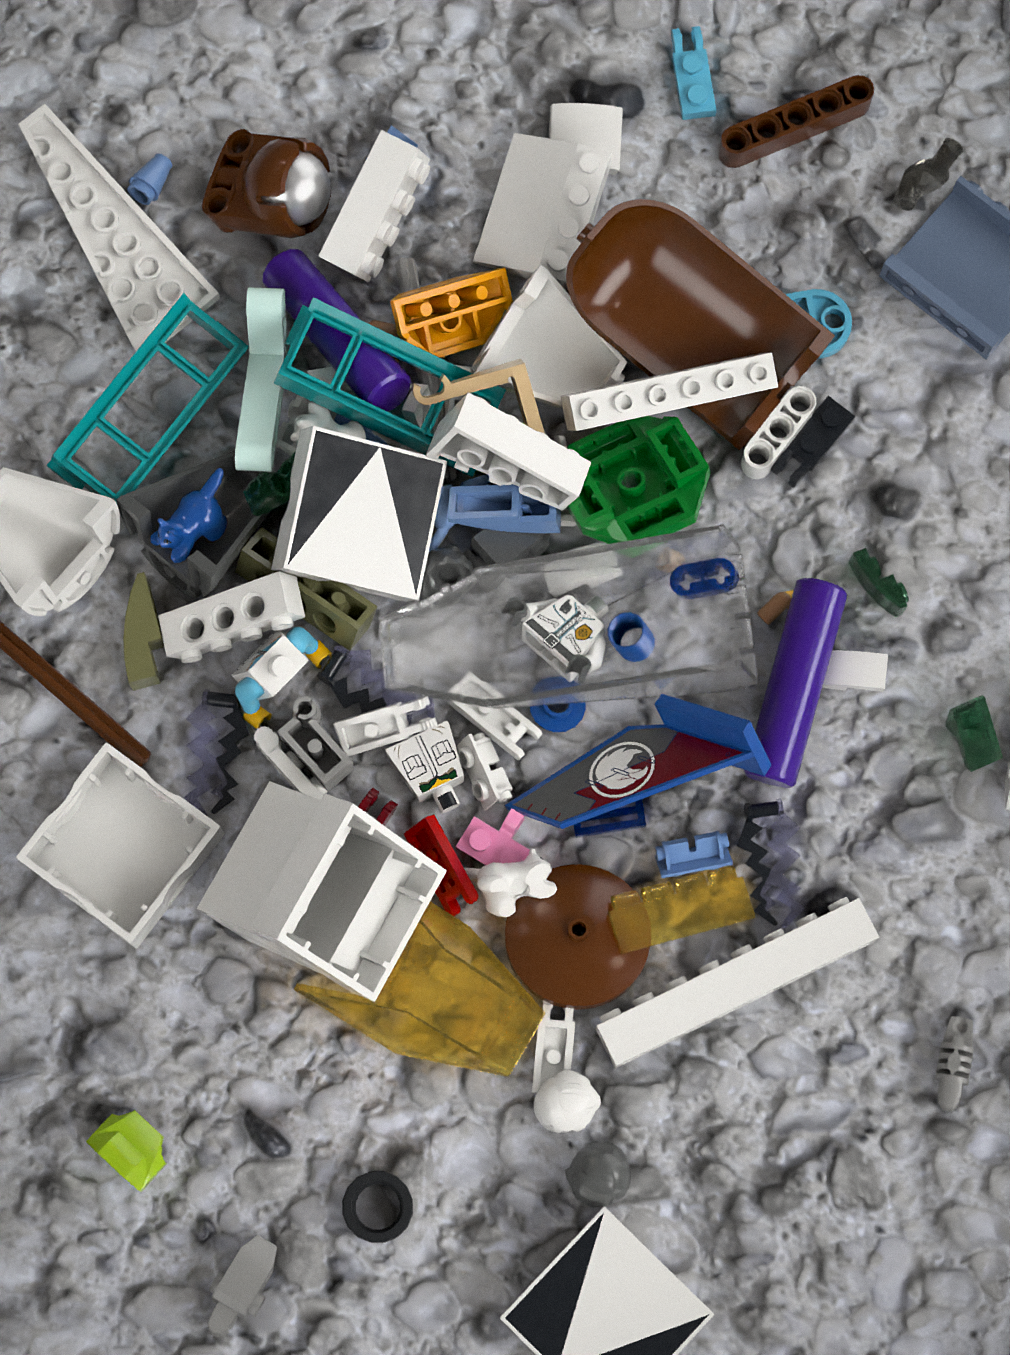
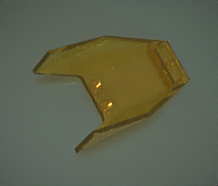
(442, 1001)

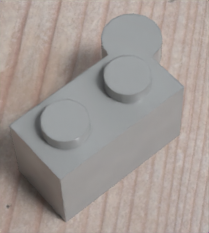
(314, 745)

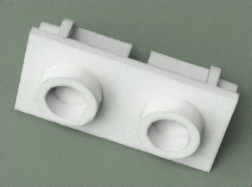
(475, 756)

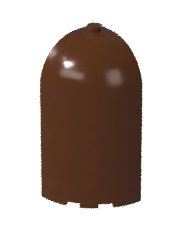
(685, 301)

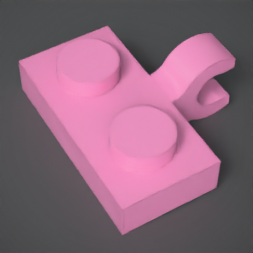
(490, 845)

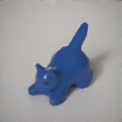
(195, 517)

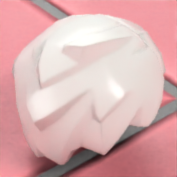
(566, 1102)

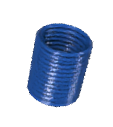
(620, 625)

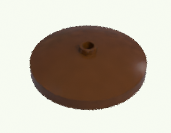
(569, 967)

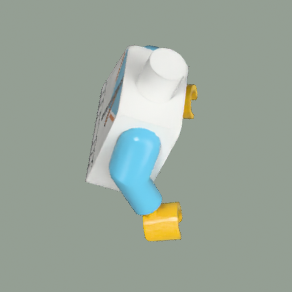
(272, 667)

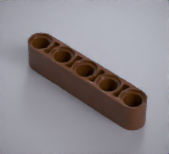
(805, 109)

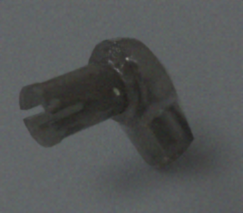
(926, 175)

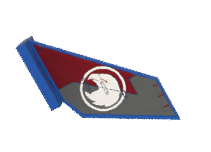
(645, 762)

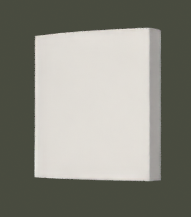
(589, 125)

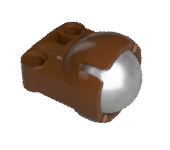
(268, 185)

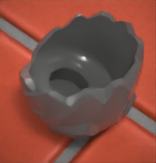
(444, 567)
(599, 1174)

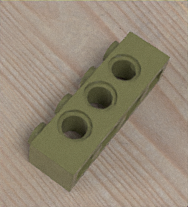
(326, 604)

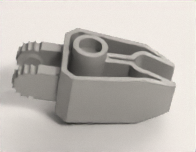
(240, 1288)

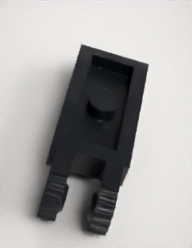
(815, 439)

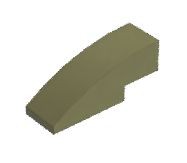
(141, 635)

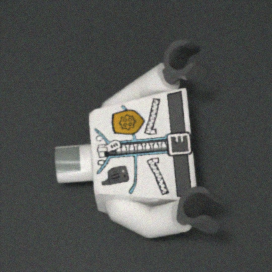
(563, 632)

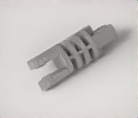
(954, 1062)

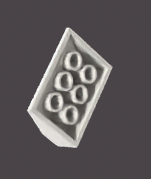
(542, 205)

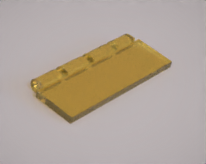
(676, 916)

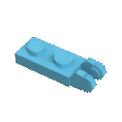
(692, 77)

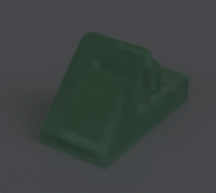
(974, 733)

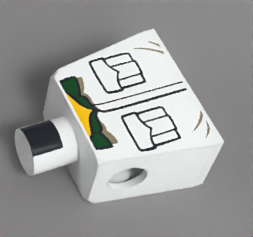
(429, 766)

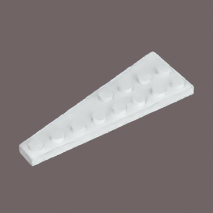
(125, 248)

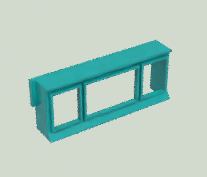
(357, 409)
(78, 477)

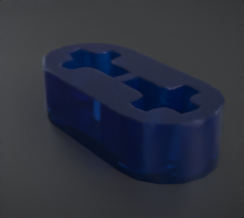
(706, 586)

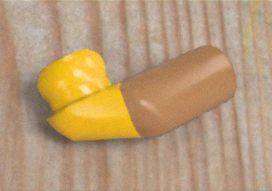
(775, 606)

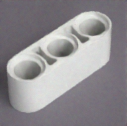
(782, 417)

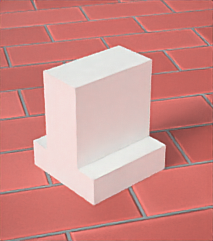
(323, 887)

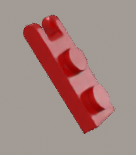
(431, 841)

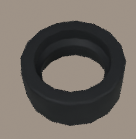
(352, 1194)

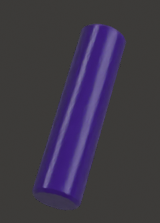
(373, 373)
(798, 678)

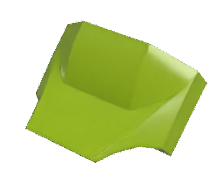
(130, 1147)

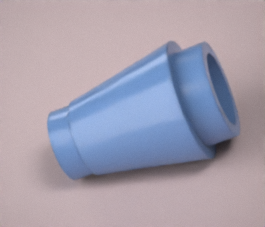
(149, 180)

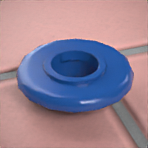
(558, 721)

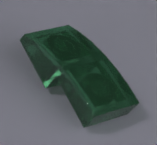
(270, 488)
(885, 591)

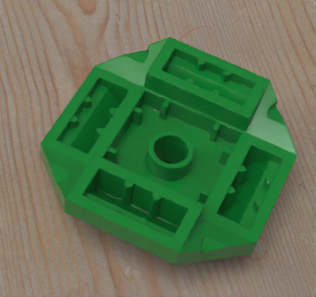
(660, 466)

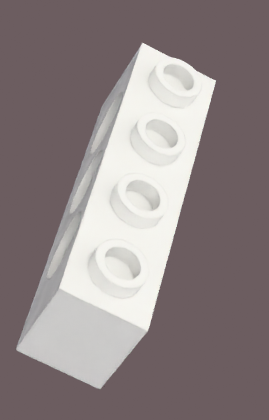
(183, 625)

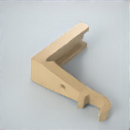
(490, 378)

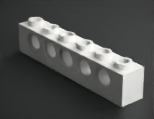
(669, 391)

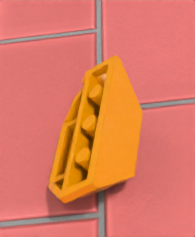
(452, 312)

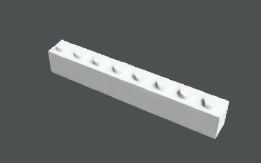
(736, 982)

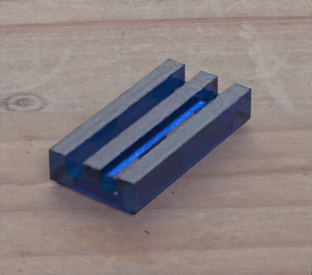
(616, 826)

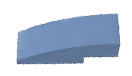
(501, 510)

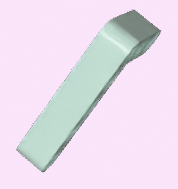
(262, 397)

